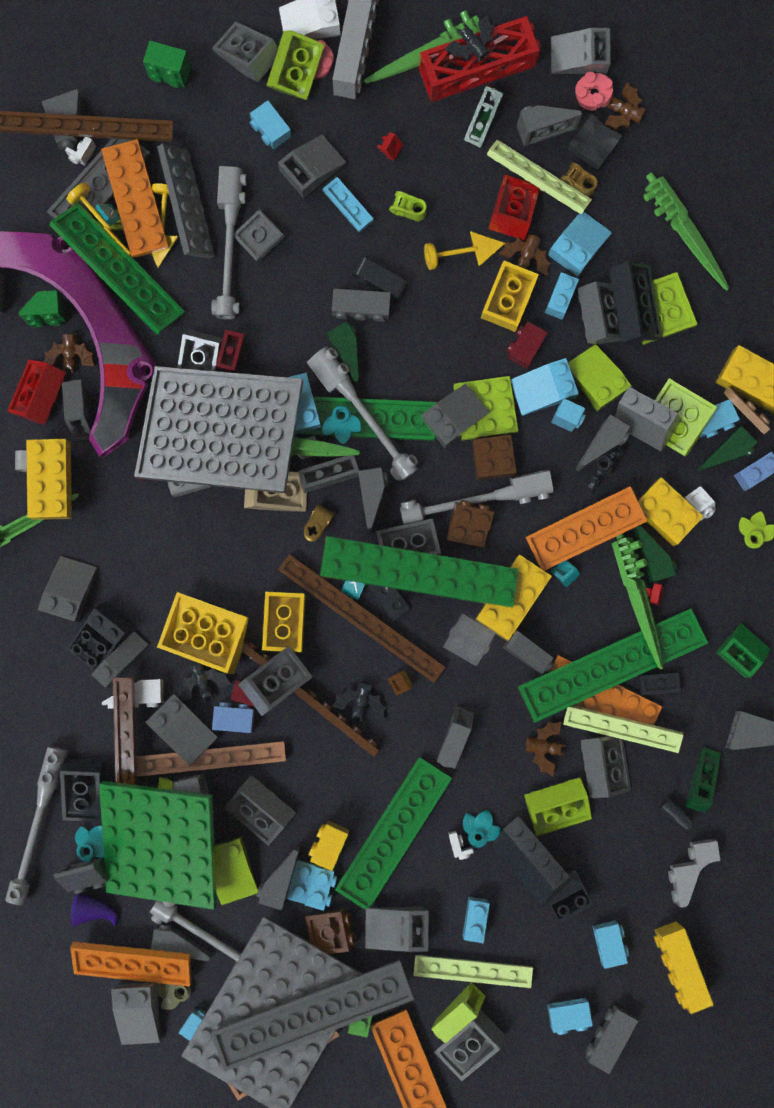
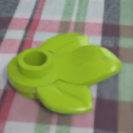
(756, 527)

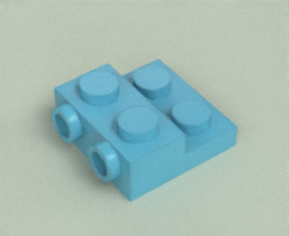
(311, 885)

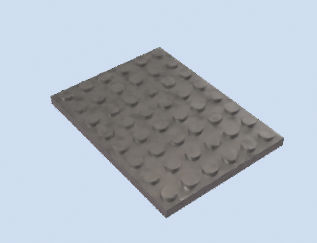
(219, 429)
(268, 973)

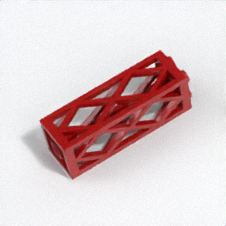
(525, 58)

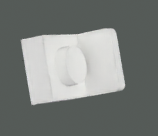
(84, 151)
(701, 502)
(456, 843)

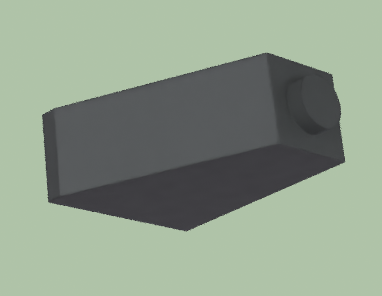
(67, 104)
(76, 409)
(529, 653)
(750, 732)
(455, 737)

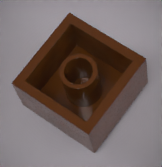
(493, 457)

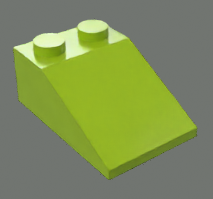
(598, 377)
(233, 871)

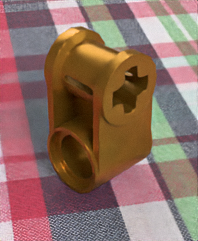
(577, 177)
(320, 520)

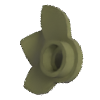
(171, 995)

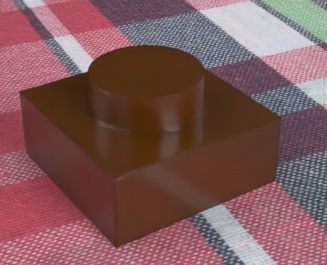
(400, 682)

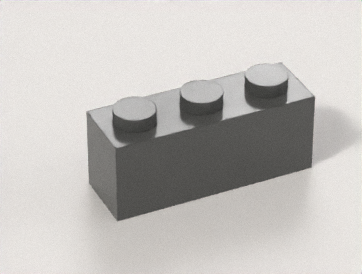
(360, 304)
(328, 473)
(611, 1039)

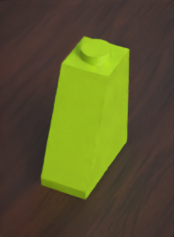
(458, 1013)

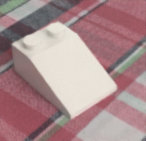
(311, 18)

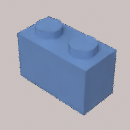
(756, 472)
(232, 718)

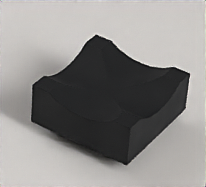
(594, 142)

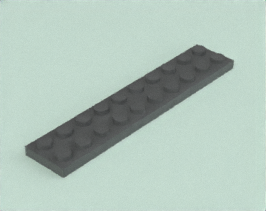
(312, 1015)

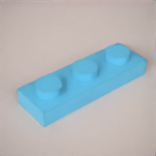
(348, 204)

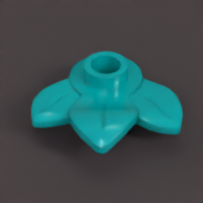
(341, 427)
(480, 825)
(91, 839)

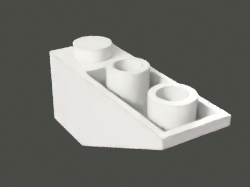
(145, 692)

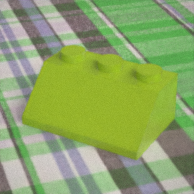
(295, 64)
(558, 806)

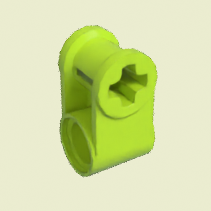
(405, 204)

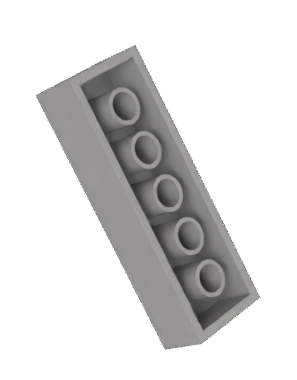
(354, 47)

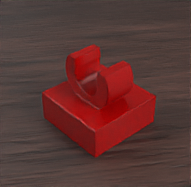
(390, 146)
(655, 594)

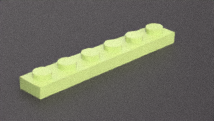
(539, 177)
(623, 728)
(473, 971)

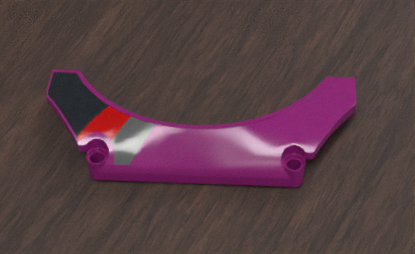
(118, 346)

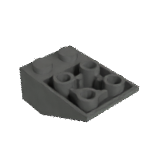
(581, 52)
(310, 165)
(397, 928)

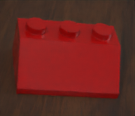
(36, 391)

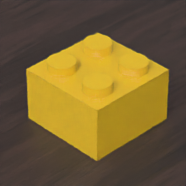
(329, 845)

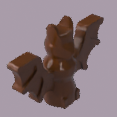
(628, 110)
(528, 251)
(69, 350)
(541, 746)

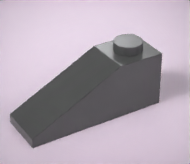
(119, 660)
(173, 940)

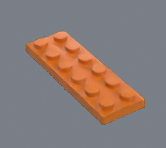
(134, 198)
(586, 528)
(617, 701)
(131, 963)
(407, 1062)

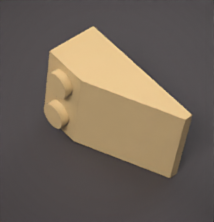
(292, 500)

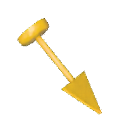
(79, 194)
(482, 245)
(159, 256)

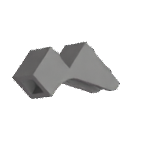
(686, 874)

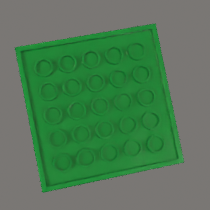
(158, 844)

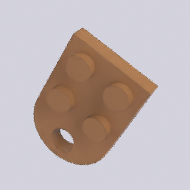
(748, 410)

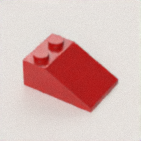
(514, 207)

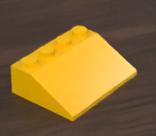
(204, 633)

